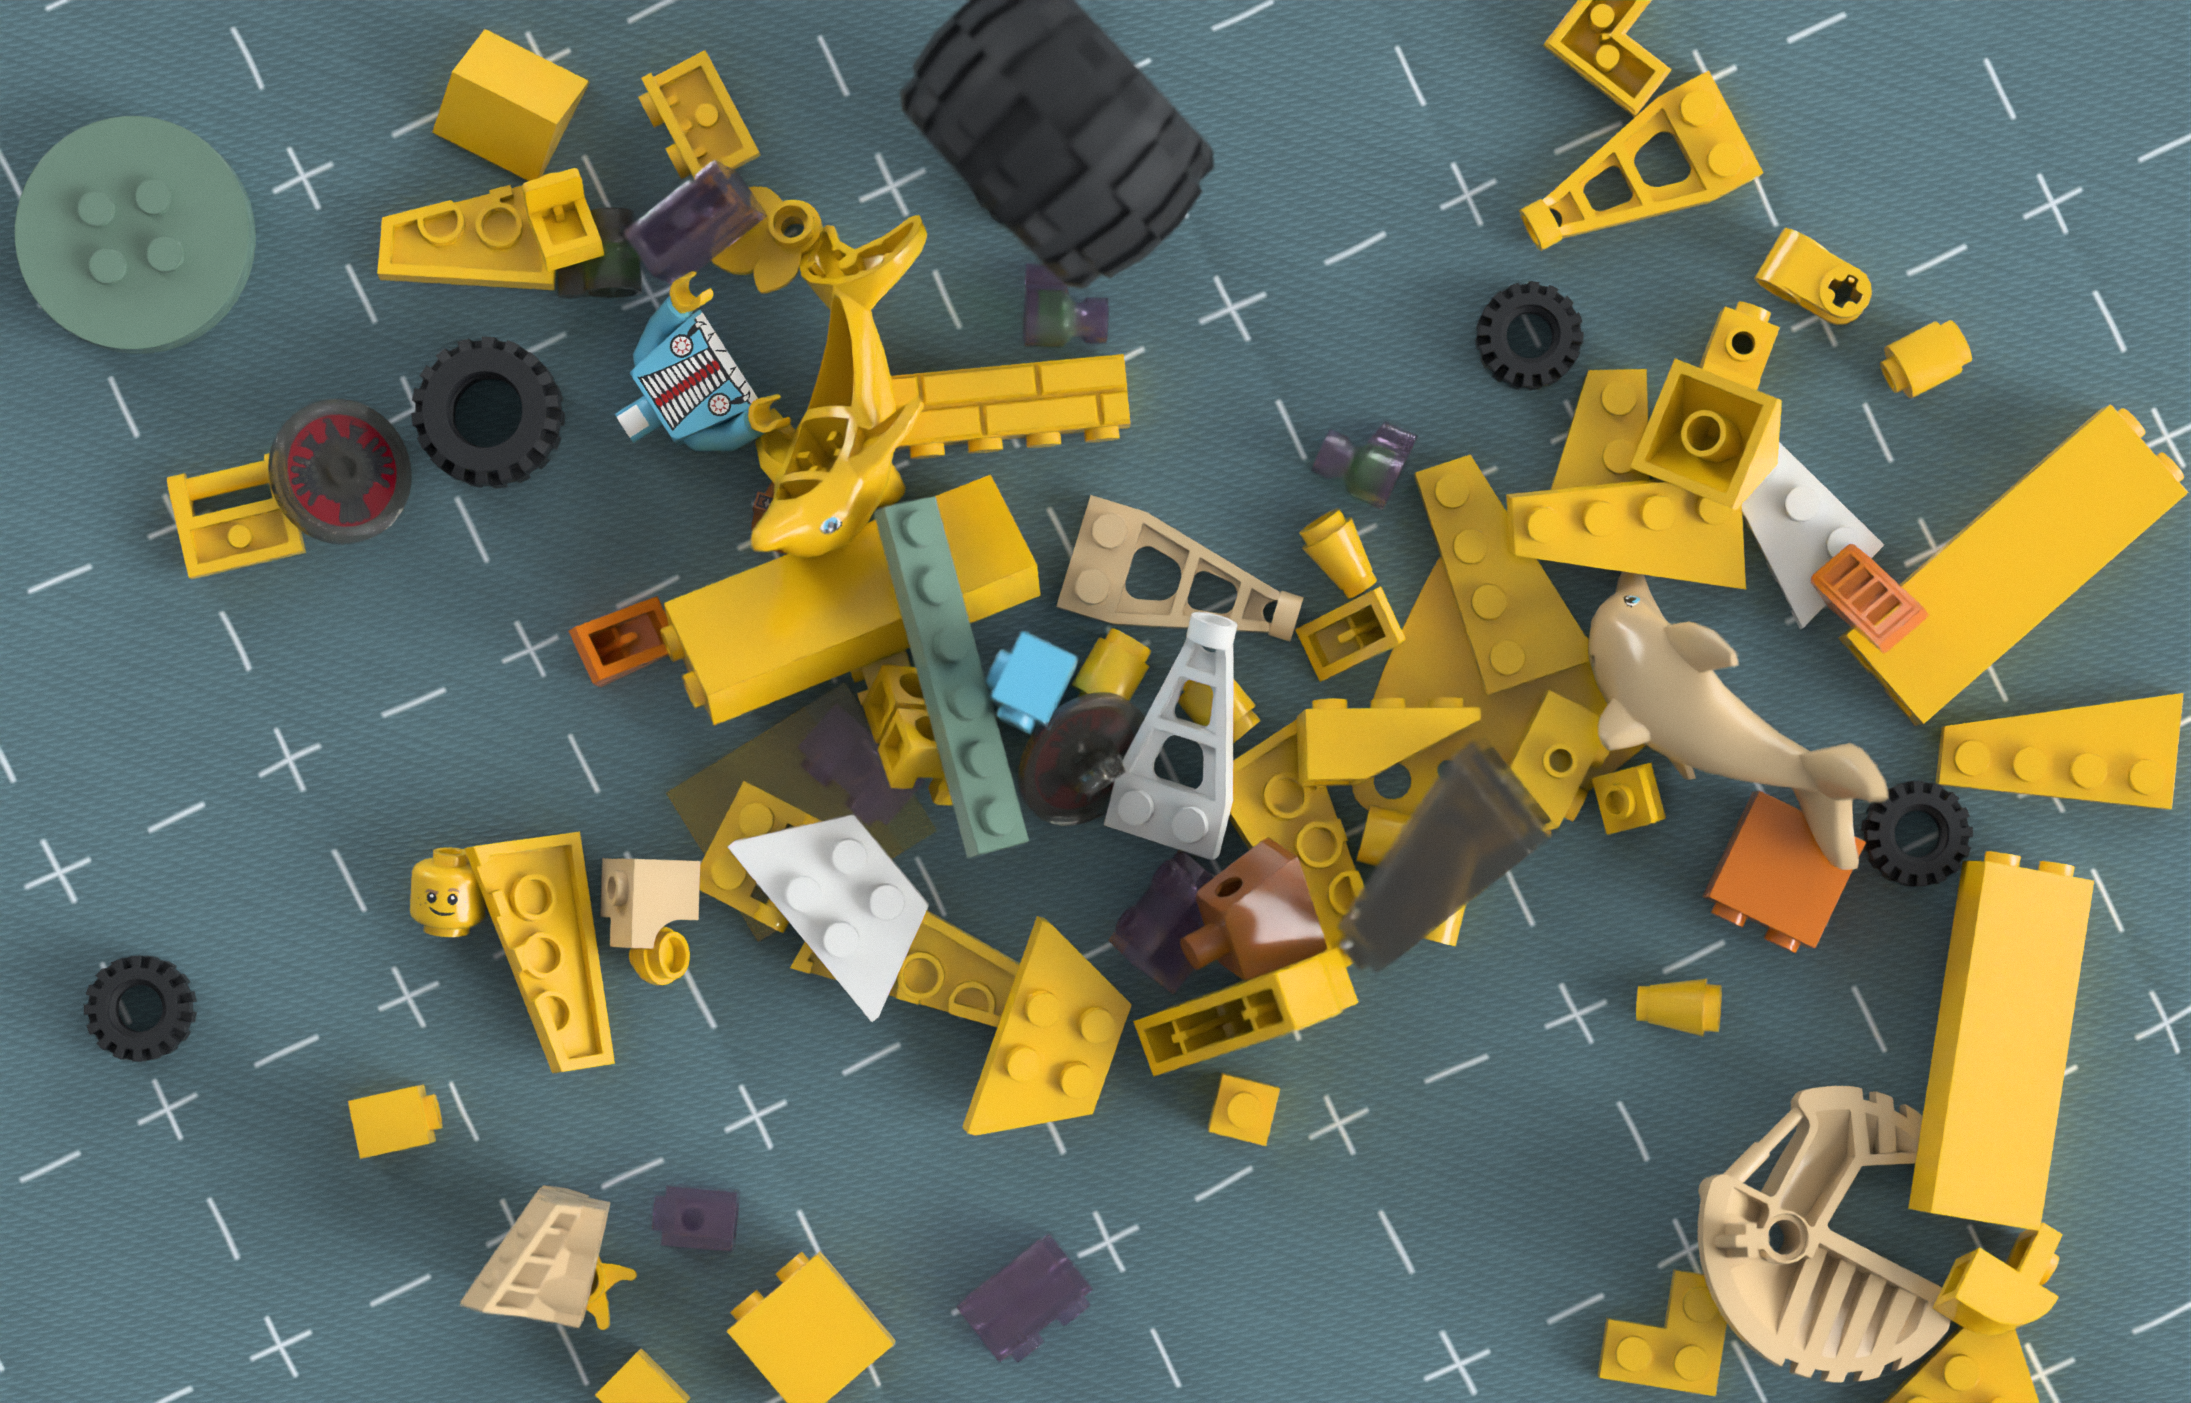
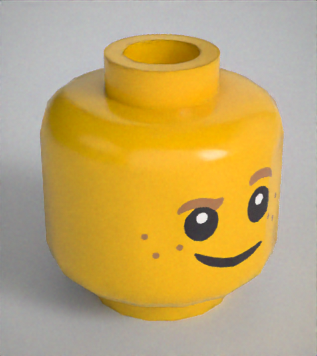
(446, 894)

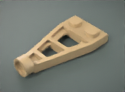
(1104, 557)

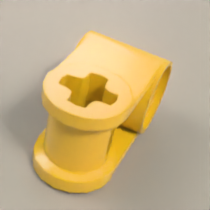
(1802, 272)

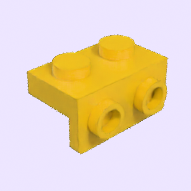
(698, 116)

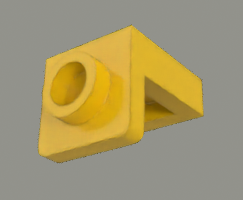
(561, 219)
(1628, 798)

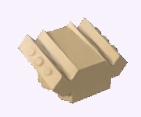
(545, 1260)

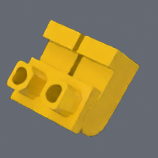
(904, 731)

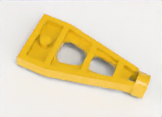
(1705, 134)

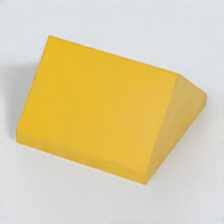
(508, 105)
(1710, 436)

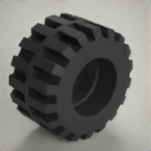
(443, 388)

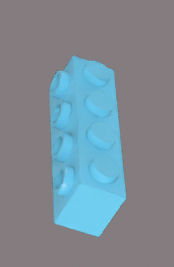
(1030, 682)

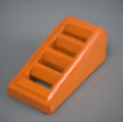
(1864, 595)

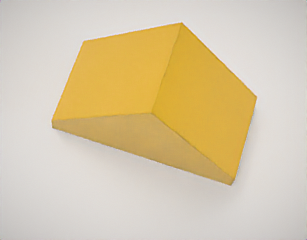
(1350, 634)

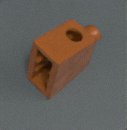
(1256, 915)

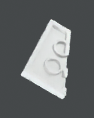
(1800, 531)

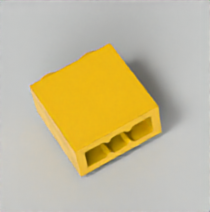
(809, 1331)

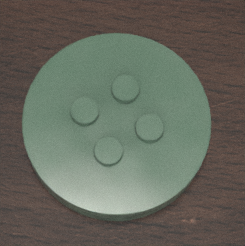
(135, 234)

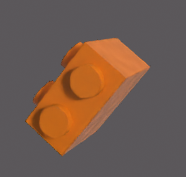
(1777, 875)

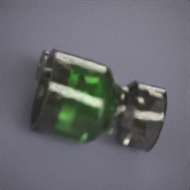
(610, 275)

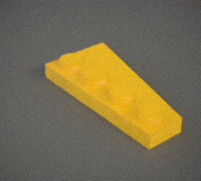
(1631, 529)
(549, 937)
(944, 972)

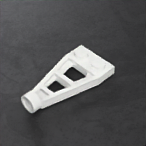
(1165, 809)

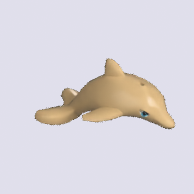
(1672, 701)

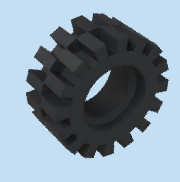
(1535, 300)
(1951, 824)
(104, 1008)

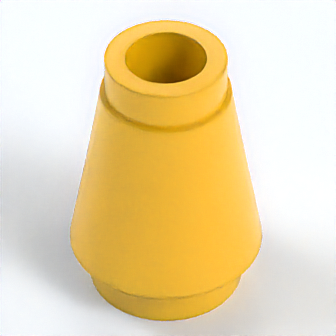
(1339, 552)
(1682, 1006)

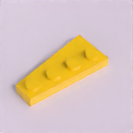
(1504, 600)
(2082, 753)
(1299, 819)

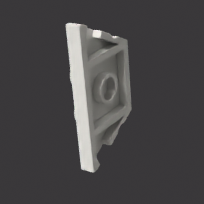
(841, 900)

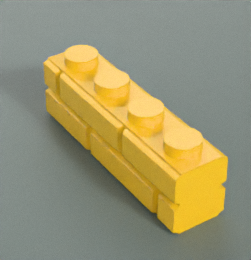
(1014, 403)

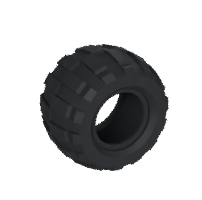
(1057, 133)

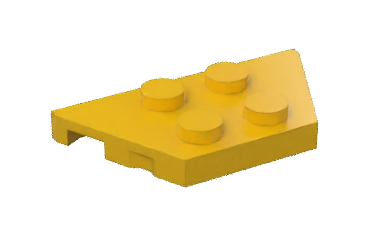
(1049, 1040)
(1970, 1370)

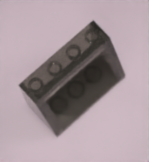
(1453, 848)

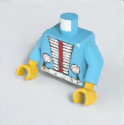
(693, 381)

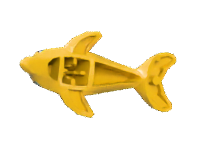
(841, 454)

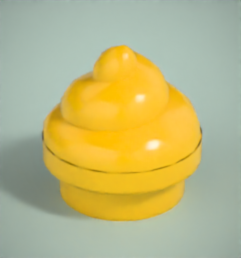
(664, 961)

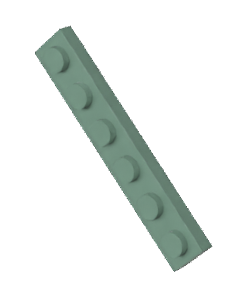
(951, 676)

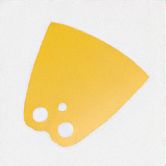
(1440, 664)

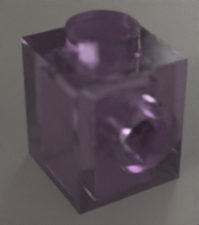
(697, 1217)

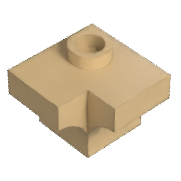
(647, 896)

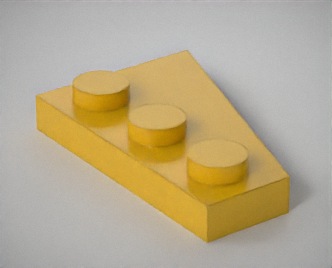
(465, 244)
(1605, 430)

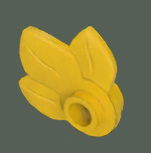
(765, 247)

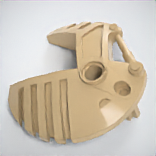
(1821, 1293)

